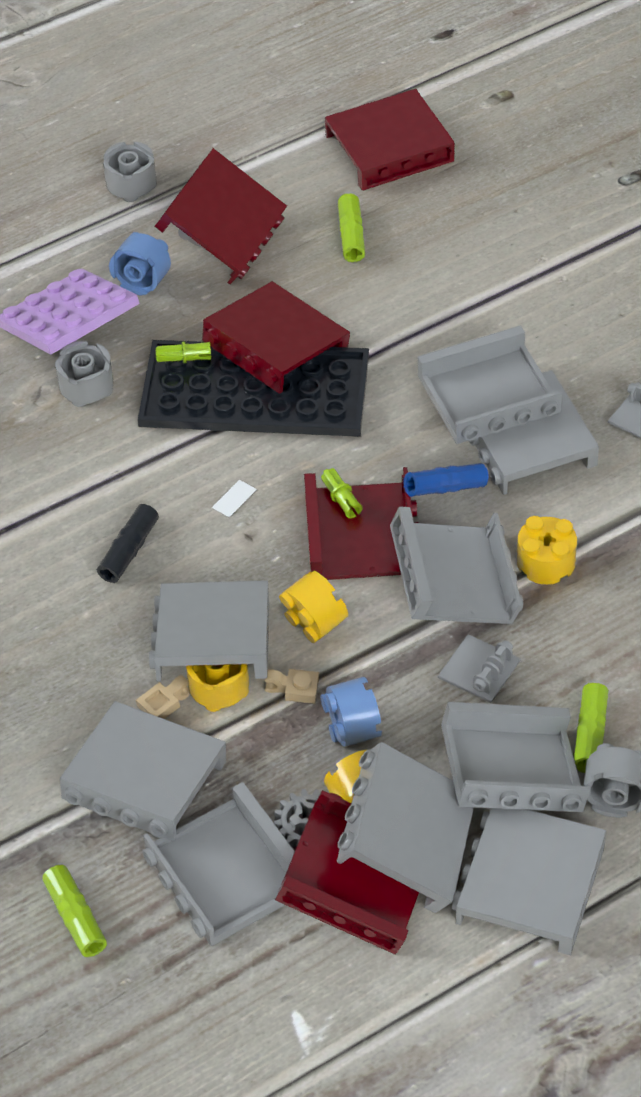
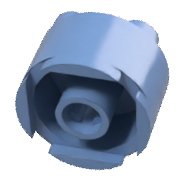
(140, 263)
(352, 712)

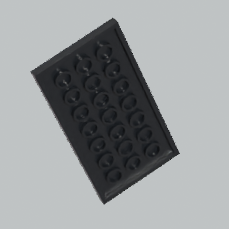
(219, 395)

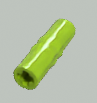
(351, 227)
(590, 723)
(74, 911)

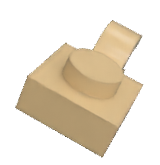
(297, 686)
(163, 700)

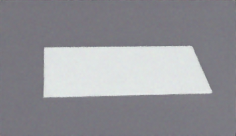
(234, 498)

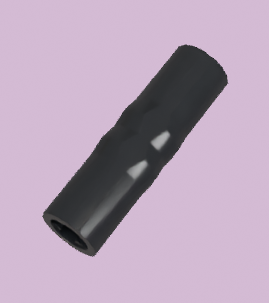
(127, 543)

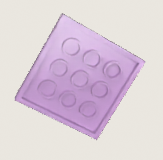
(67, 310)

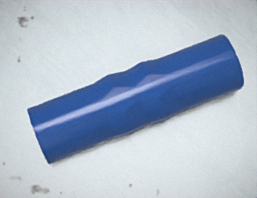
(446, 479)

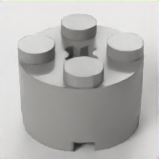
(129, 170)
(84, 373)
(614, 780)

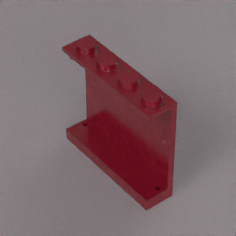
(391, 138)
(225, 213)
(271, 333)
(356, 545)
(348, 893)

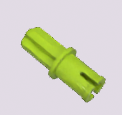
(183, 352)
(341, 492)

